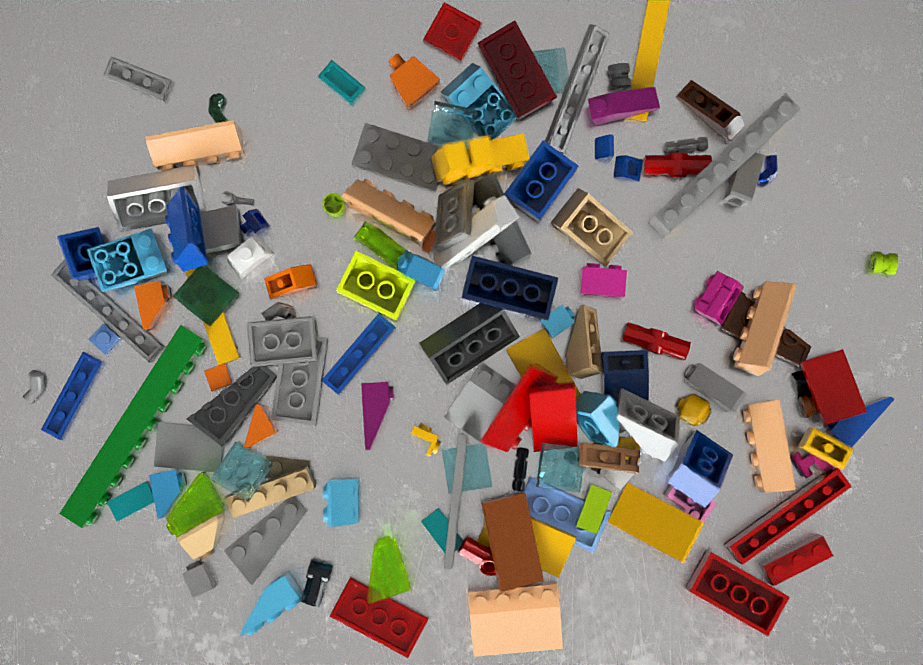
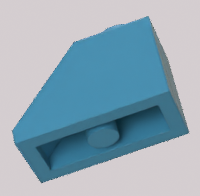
(420, 269)
(166, 490)

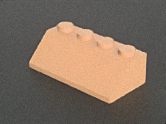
(195, 145)
(764, 327)
(769, 446)

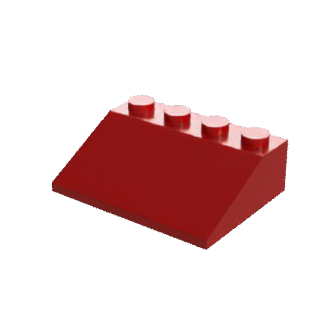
(515, 413)

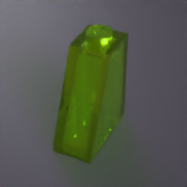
(379, 244)
(195, 506)
(387, 571)

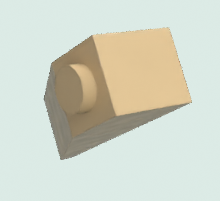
(584, 346)

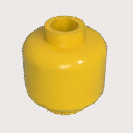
(694, 409)

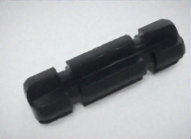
(520, 469)

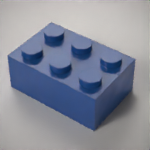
(700, 468)

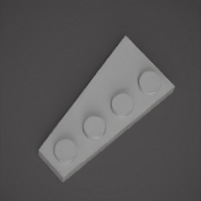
(260, 543)

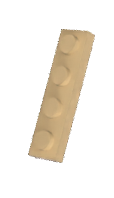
(272, 491)

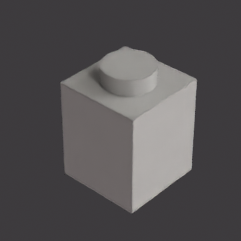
(198, 578)

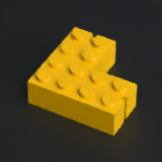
(481, 157)

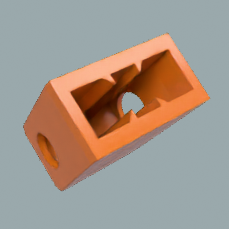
(412, 79)

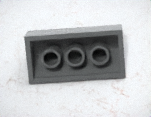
(510, 242)
(469, 340)

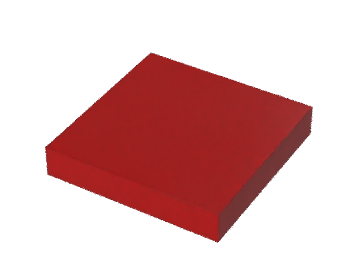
(452, 32)

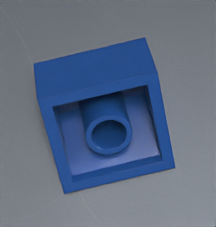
(74, 249)

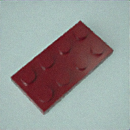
(517, 69)

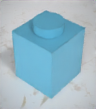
(558, 321)

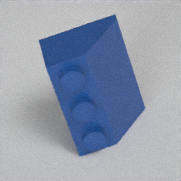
(541, 181)
(186, 232)

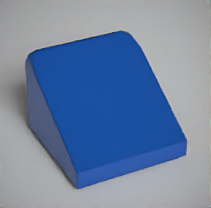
(604, 147)
(628, 168)

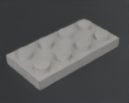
(396, 156)
(299, 389)

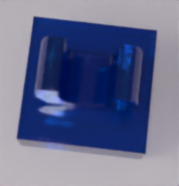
(254, 222)

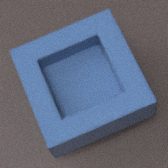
(104, 338)

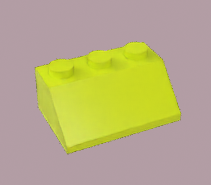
(376, 286)

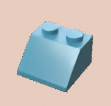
(597, 417)

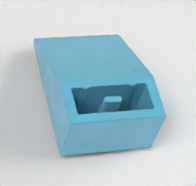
(478, 92)
(127, 260)
(342, 501)
(279, 594)

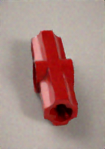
(675, 164)
(656, 341)
(478, 554)

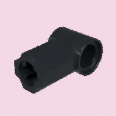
(317, 578)

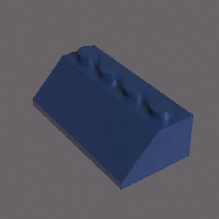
(509, 287)

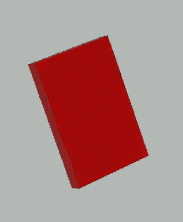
(833, 387)

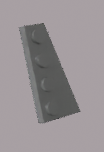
(228, 409)

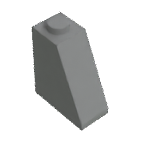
(744, 181)
(715, 387)

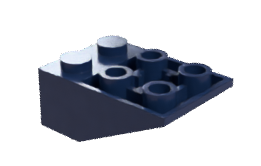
(625, 371)

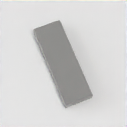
(137, 79)

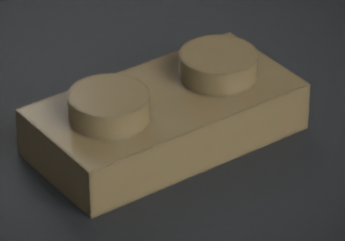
(284, 465)

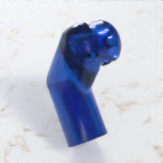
(770, 172)

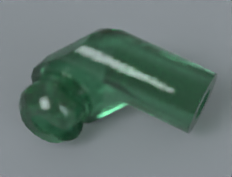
(214, 107)

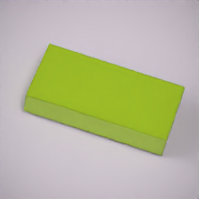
(593, 509)

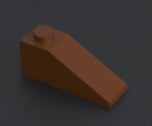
(712, 110)

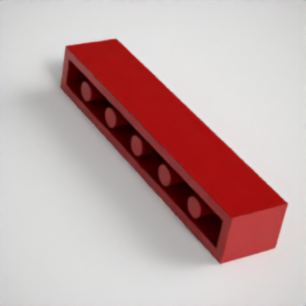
(788, 515)

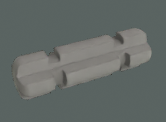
(686, 145)

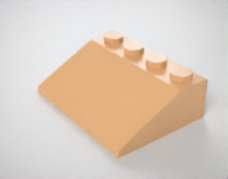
(388, 211)
(515, 619)

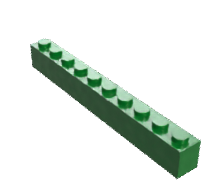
(133, 427)

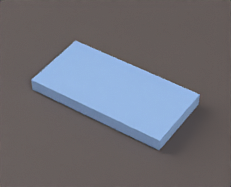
(561, 511)

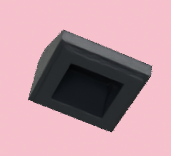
(800, 384)

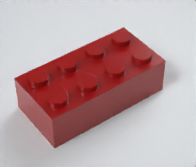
(737, 593)

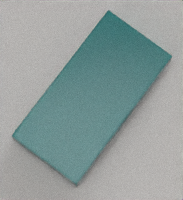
(341, 82)
(131, 501)
(437, 526)

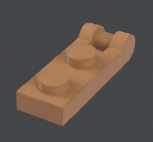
(609, 458)

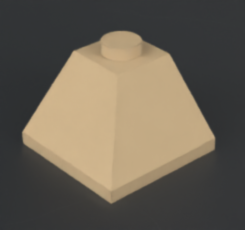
(202, 538)

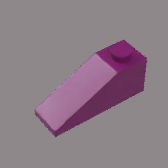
(622, 104)
(375, 406)

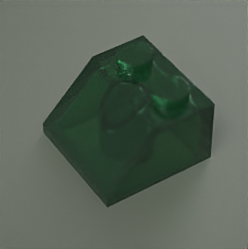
(206, 294)

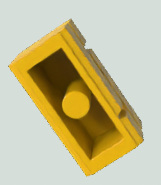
(826, 447)

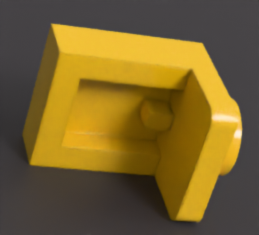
(424, 432)

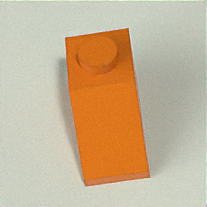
(290, 281)
(152, 301)

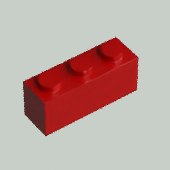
(796, 559)

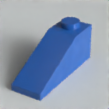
(853, 428)

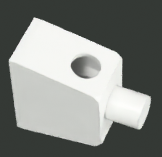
(249, 256)

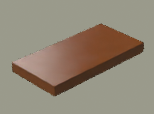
(512, 542)

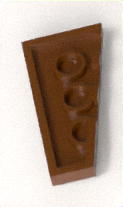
(790, 347)

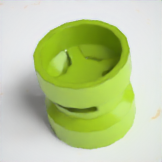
(333, 201)
(882, 262)

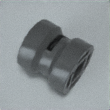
(619, 76)

